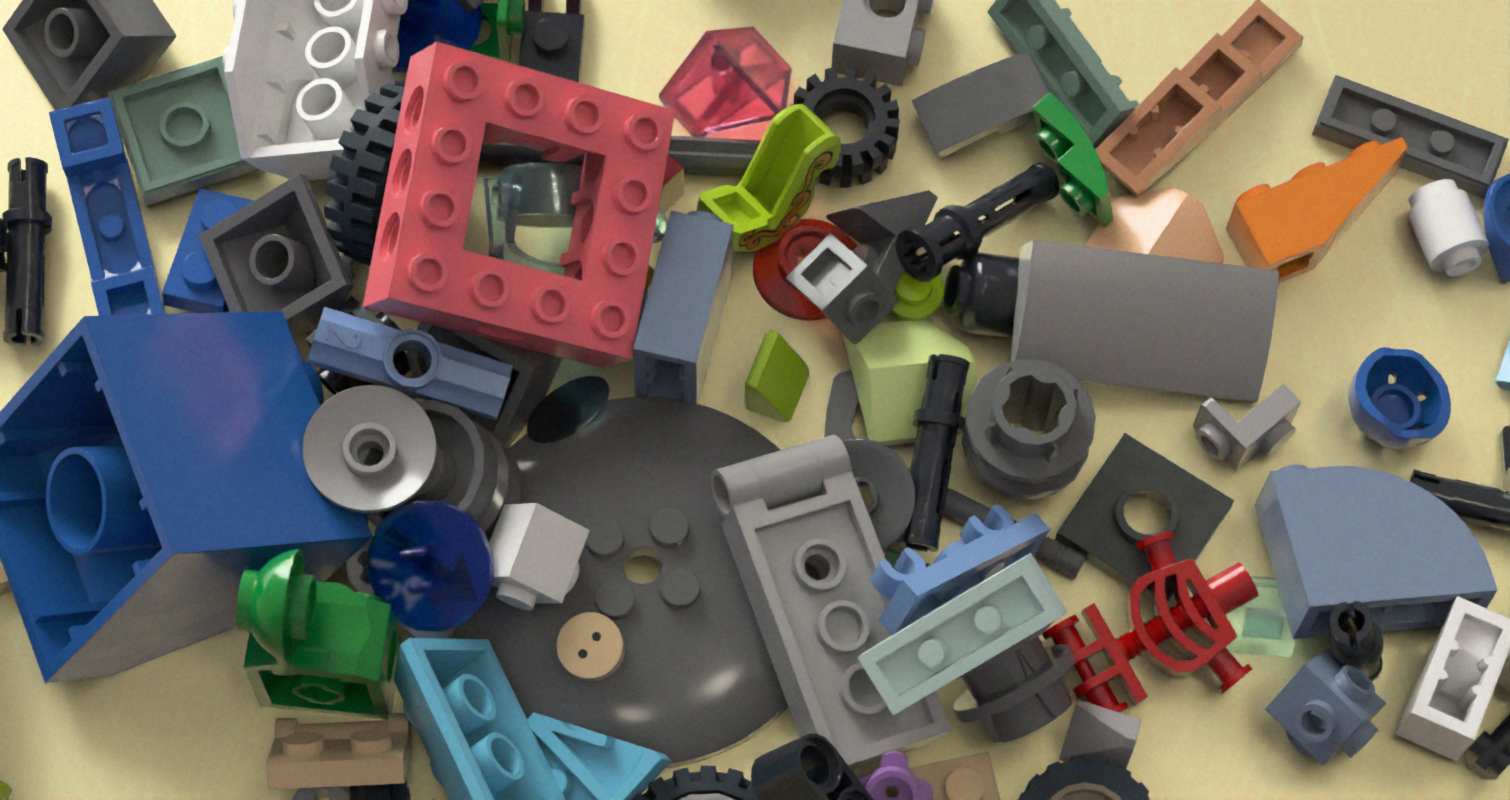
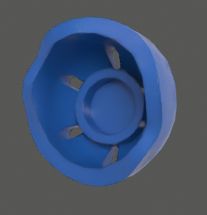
(1392, 410)

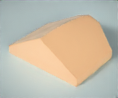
(1160, 224)

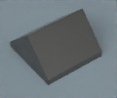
(279, 257)

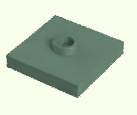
(179, 131)

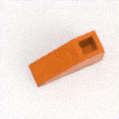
(1304, 218)

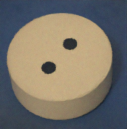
(590, 646)

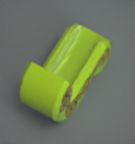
(777, 181)

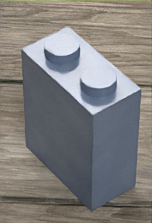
(684, 307)

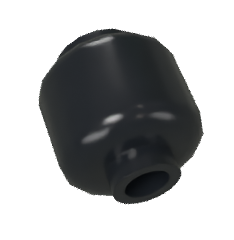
(983, 294)

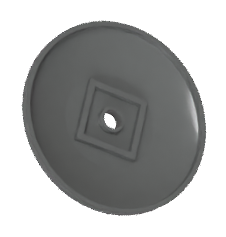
(693, 649)

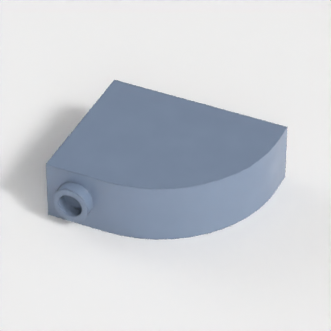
(1369, 541)

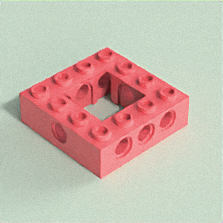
(418, 256)

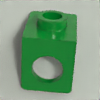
(506, 21)

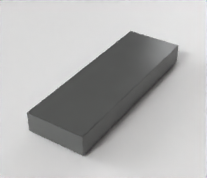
(1436, 143)

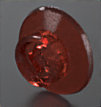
(780, 258)

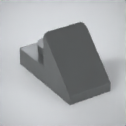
(877, 230)

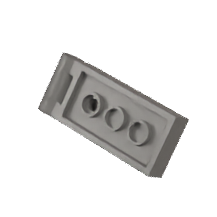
(809, 511)

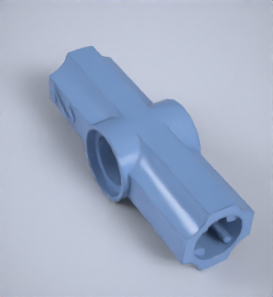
(367, 352)

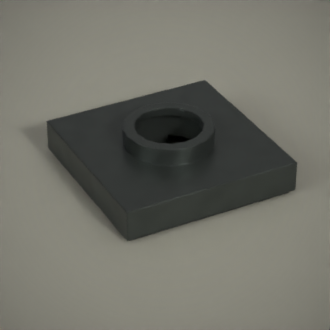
(1098, 519)

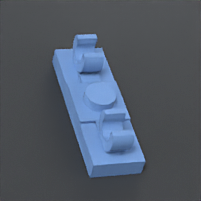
(960, 566)

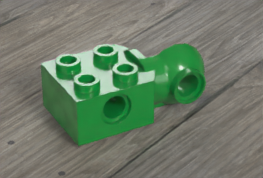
(316, 642)

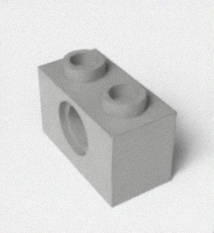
(877, 42)

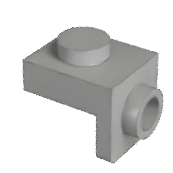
(1261, 429)

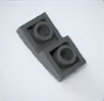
(981, 103)

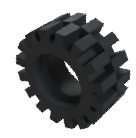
(869, 103)

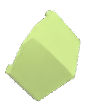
(892, 371)

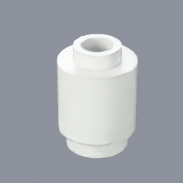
(1447, 228)

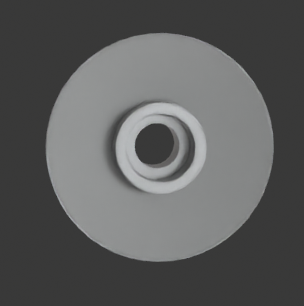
(363, 420)

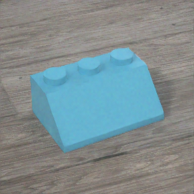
(471, 721)

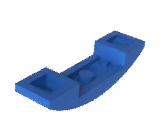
(107, 209)

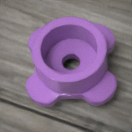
(895, 772)

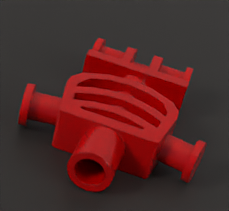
(1210, 600)

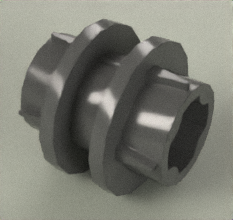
(1040, 400)
(1017, 689)

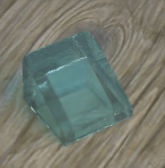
(1262, 623)

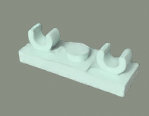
(962, 634)

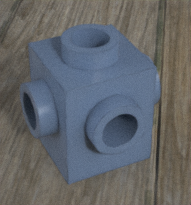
(1327, 708)

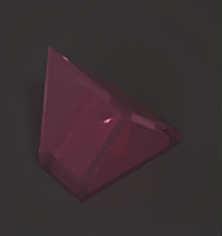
(728, 82)

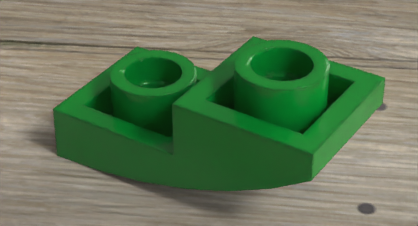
(1079, 166)

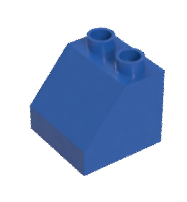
(149, 480)

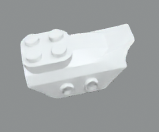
(302, 74)

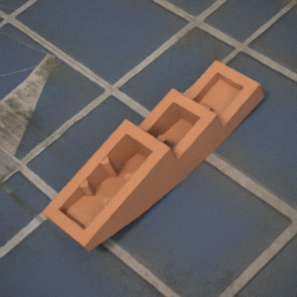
(1198, 98)

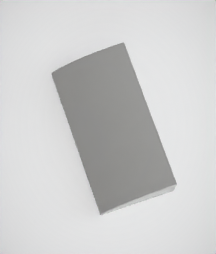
(1145, 319)

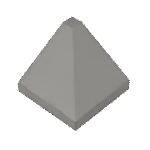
(1100, 734)

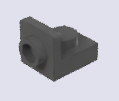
(843, 288)

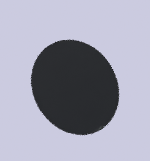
(568, 409)

